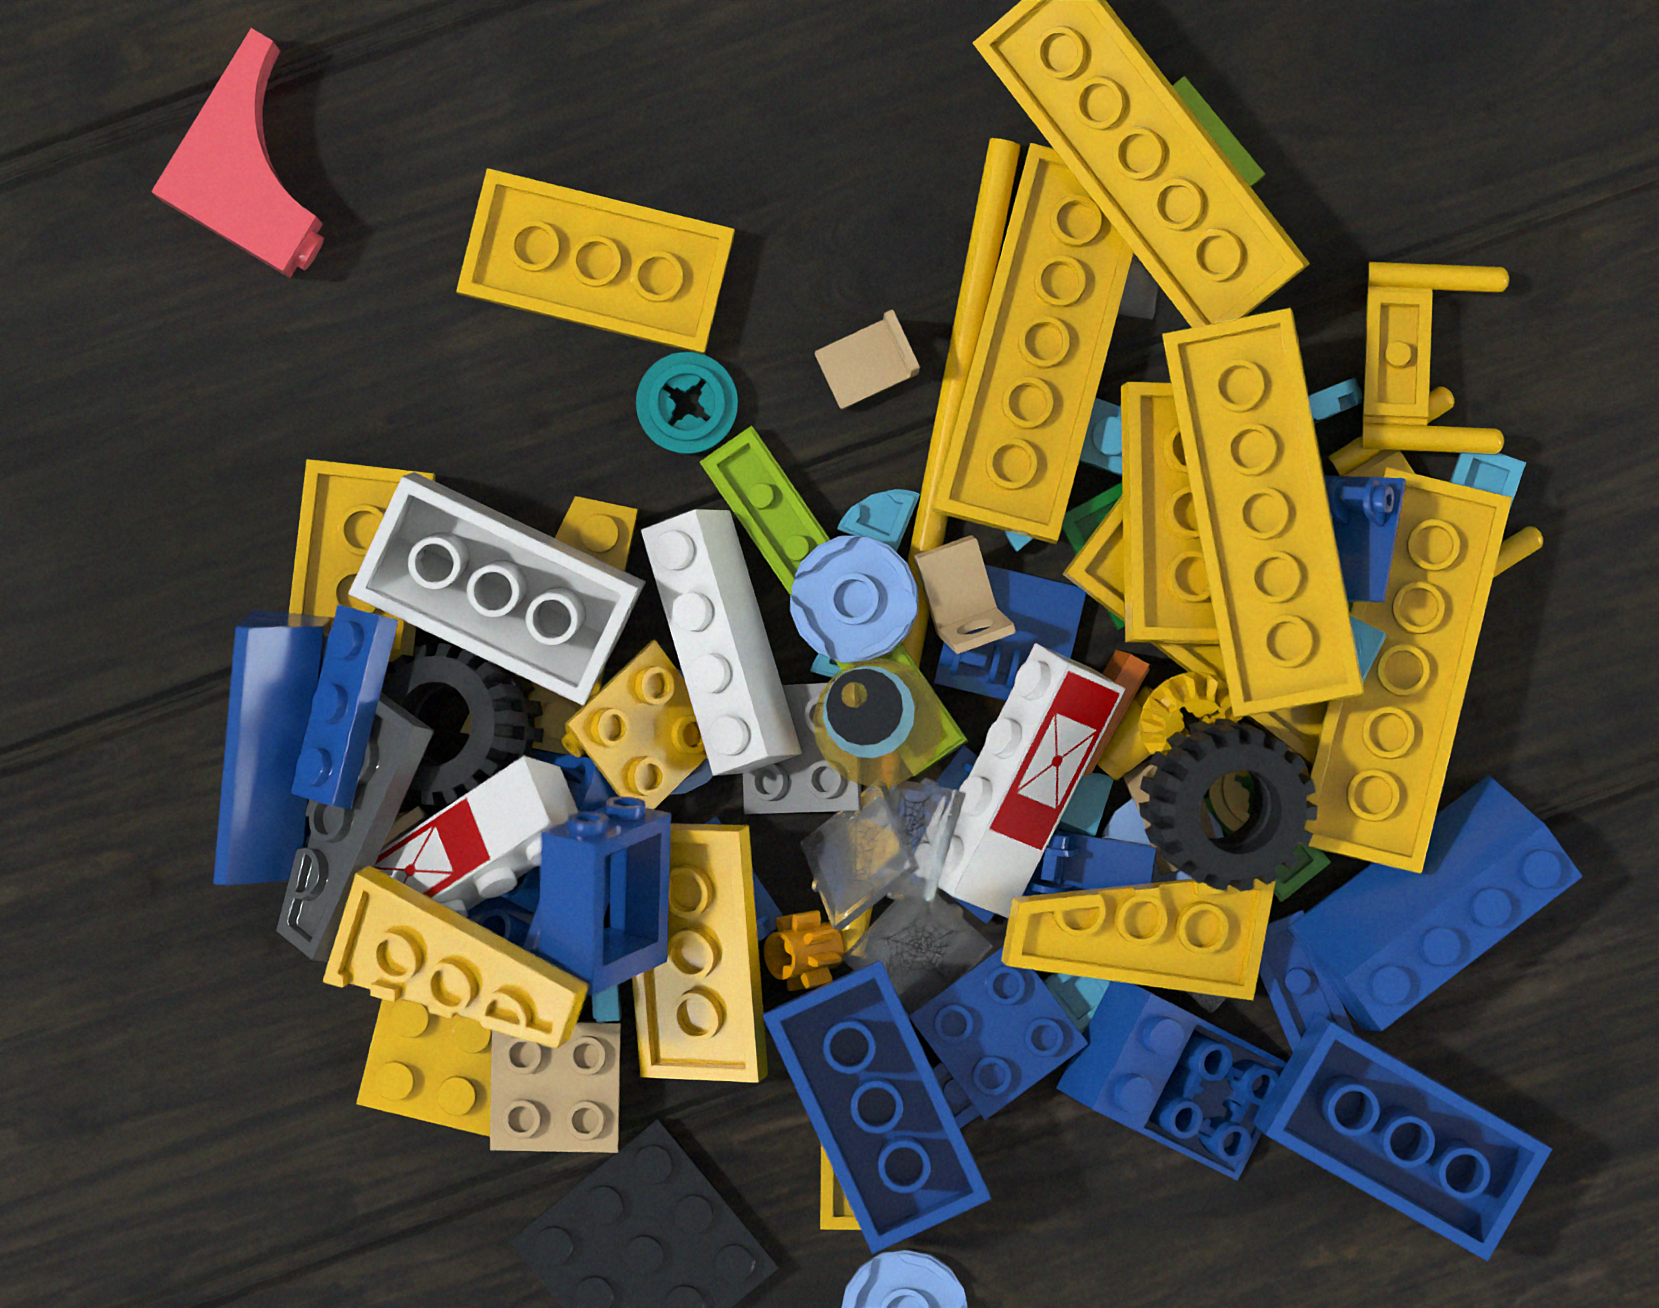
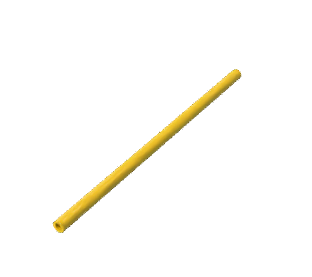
(970, 312)

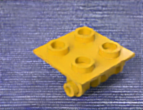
(640, 729)

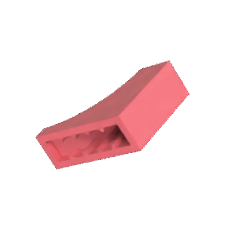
(226, 175)

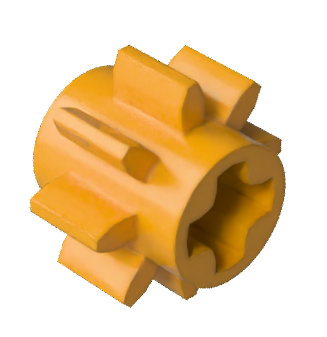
(803, 950)

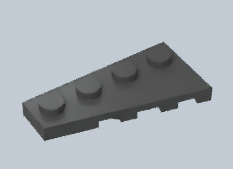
(351, 839)

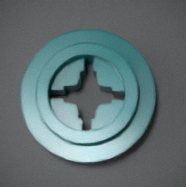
(683, 373)

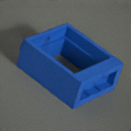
(574, 893)

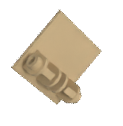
(557, 1096)

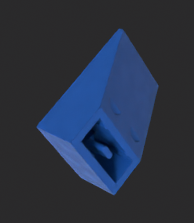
(1172, 1077)

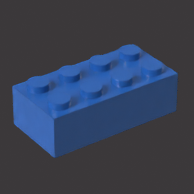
(876, 1106)
(1402, 1136)

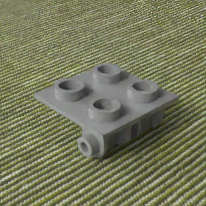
(804, 780)

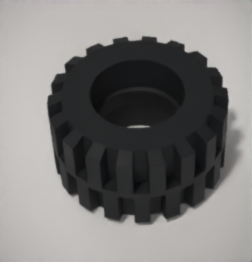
(499, 713)
(1271, 829)

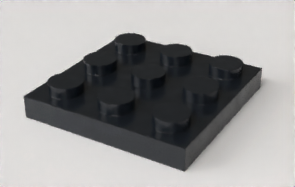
(645, 1235)

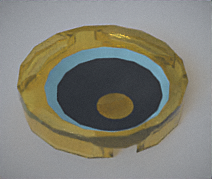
(877, 722)

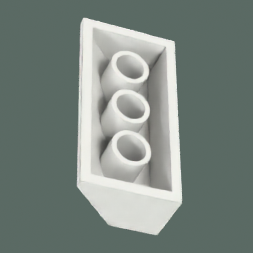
(496, 587)

